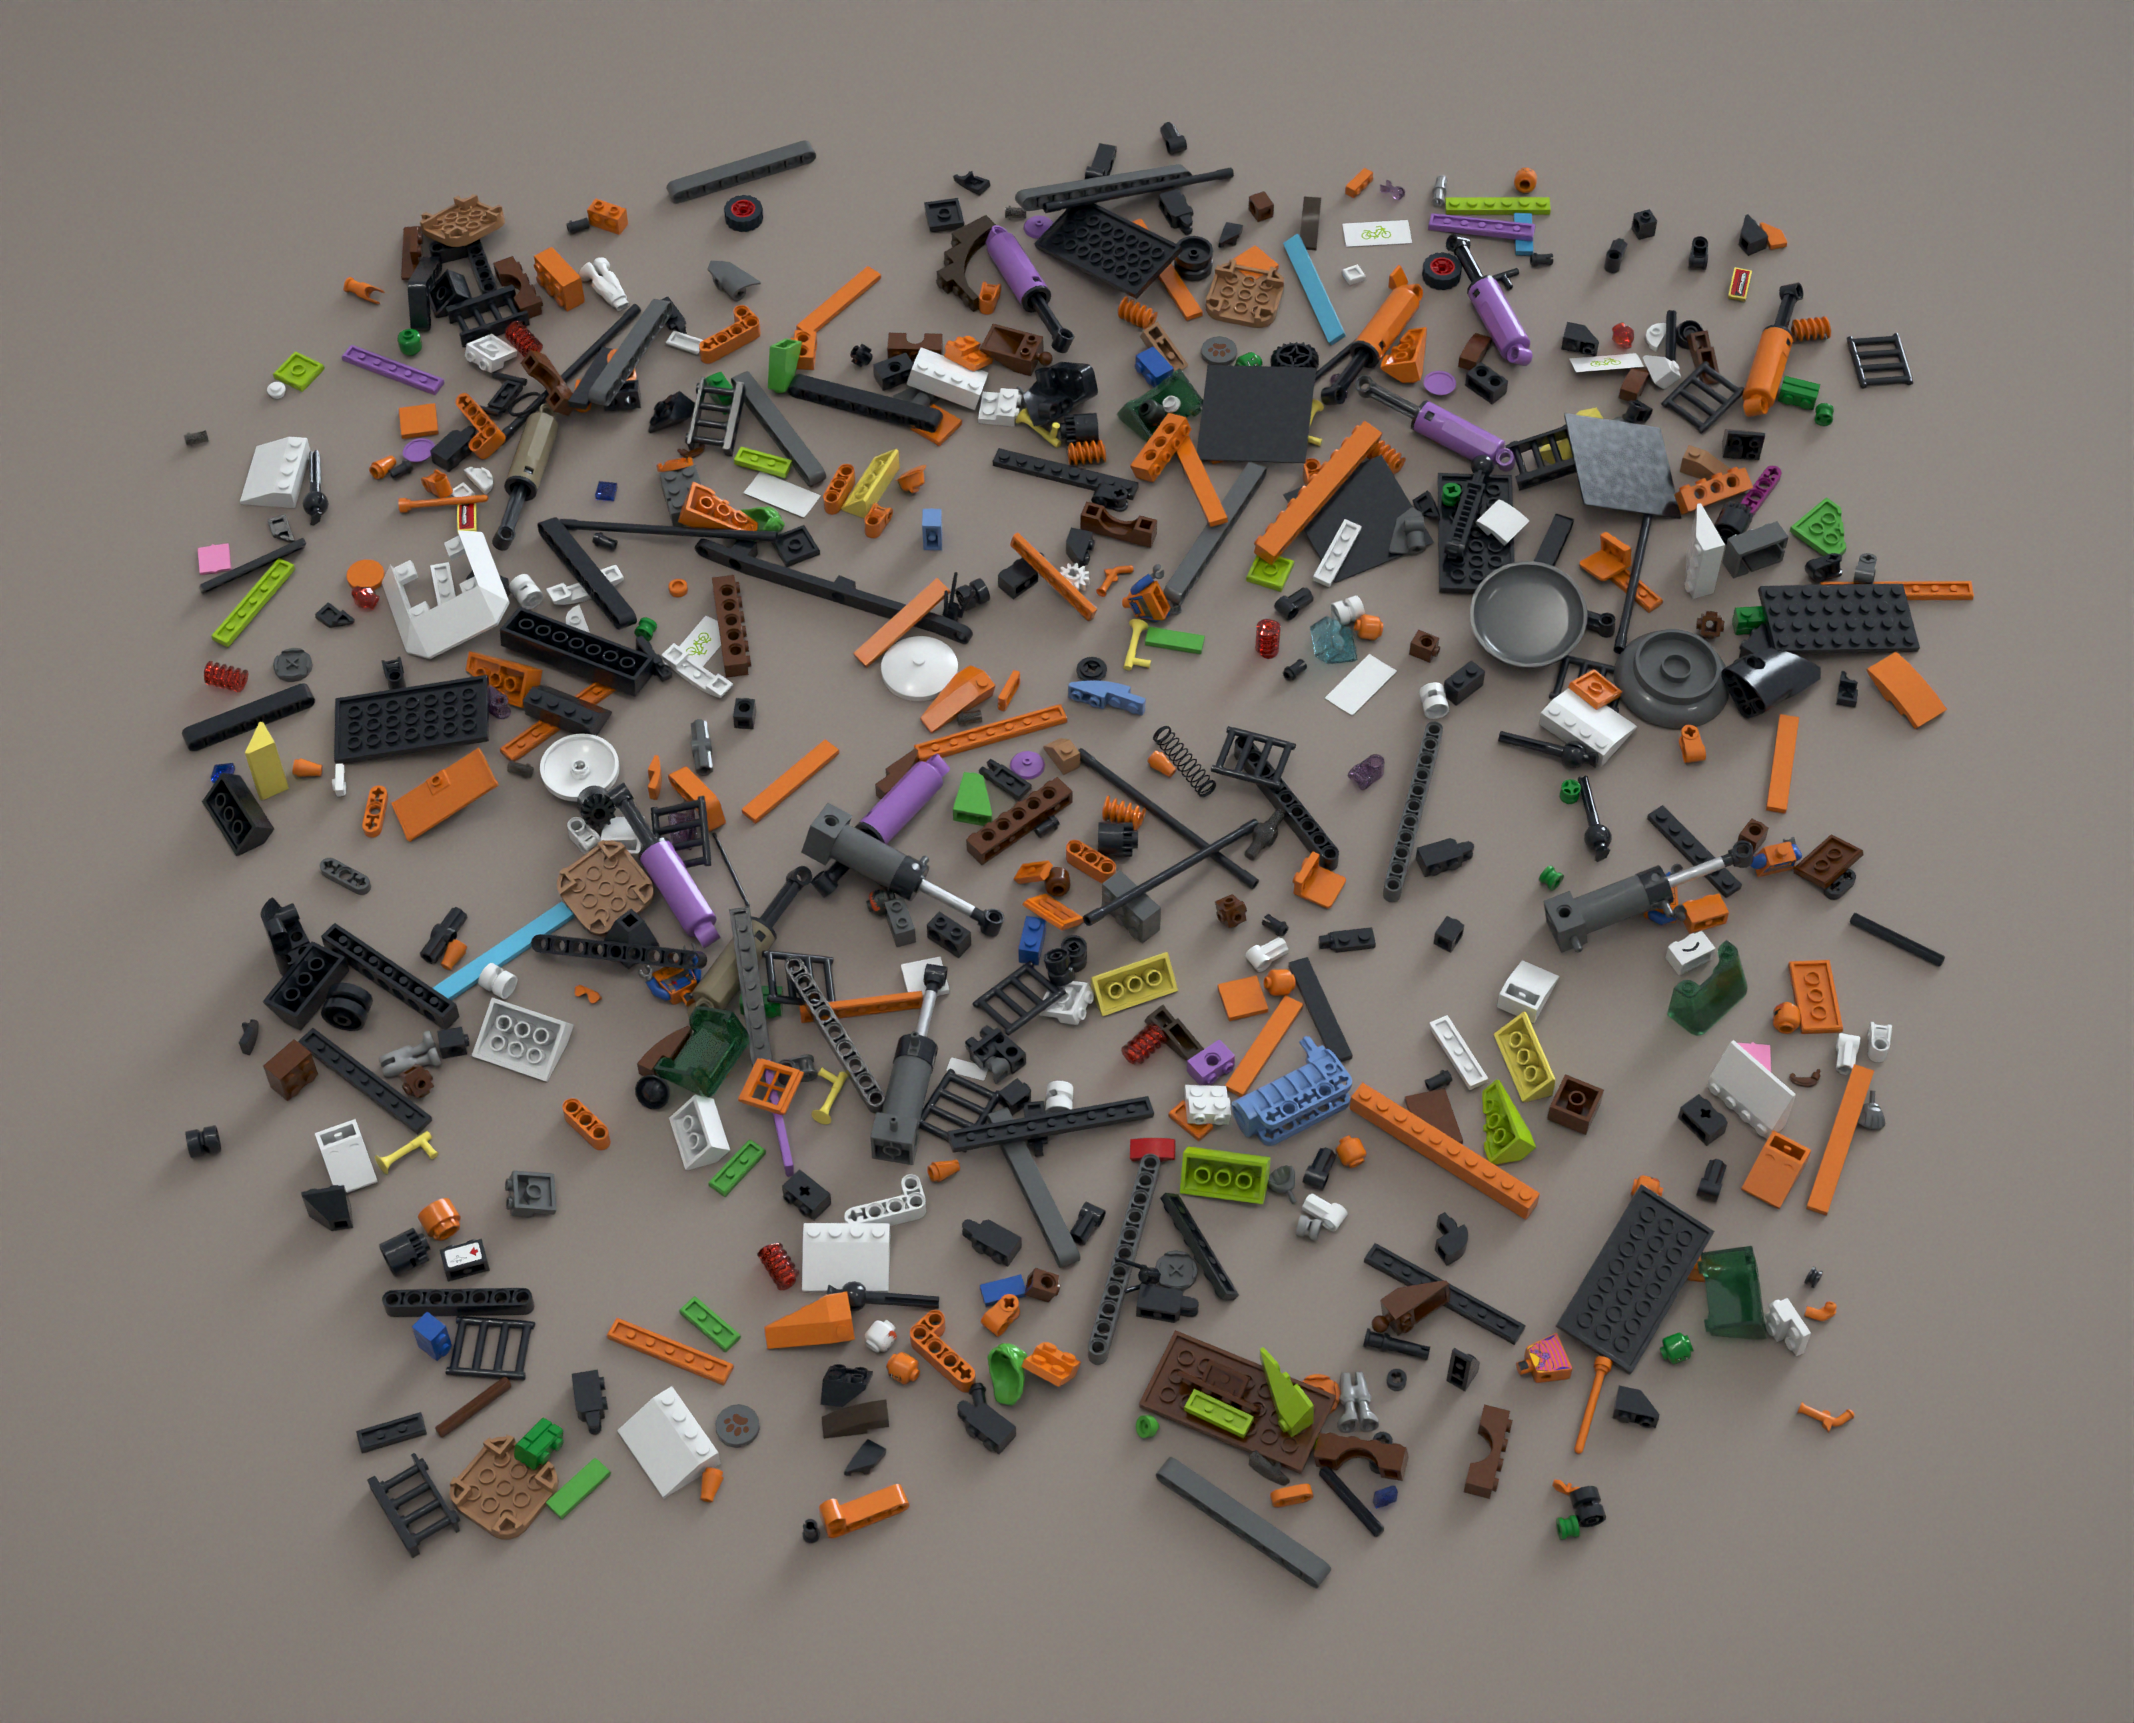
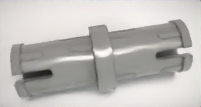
(1439, 190)

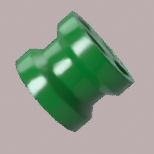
(1824, 414)
(1453, 498)
(646, 628)
(1570, 786)
(1551, 877)
(1567, 1527)

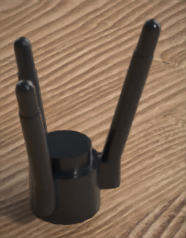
(952, 609)
(1146, 1275)

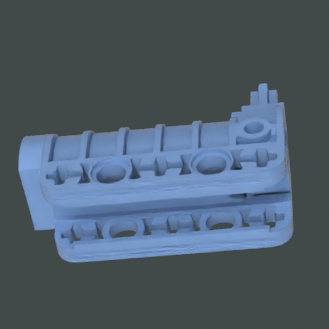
(1295, 1096)

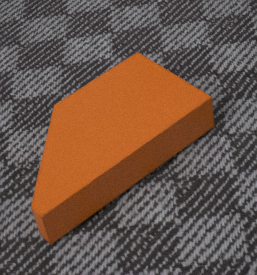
(1775, 236)

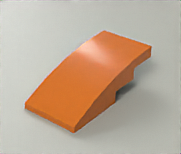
(1906, 689)

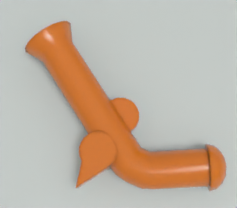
(1111, 576)
(1825, 1417)

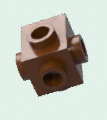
(1715, 629)
(1231, 911)
(416, 1081)

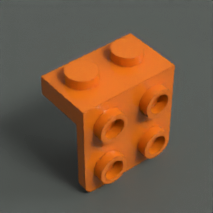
(1608, 561)
(1317, 883)

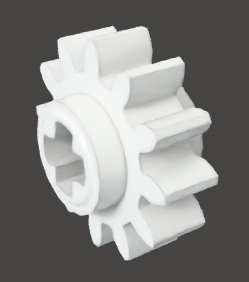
(1076, 576)

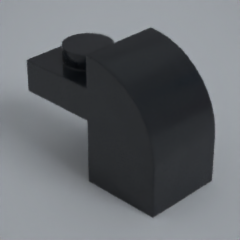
(1454, 1239)

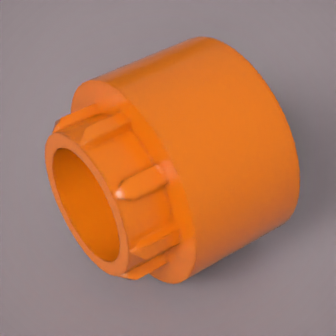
(440, 1219)

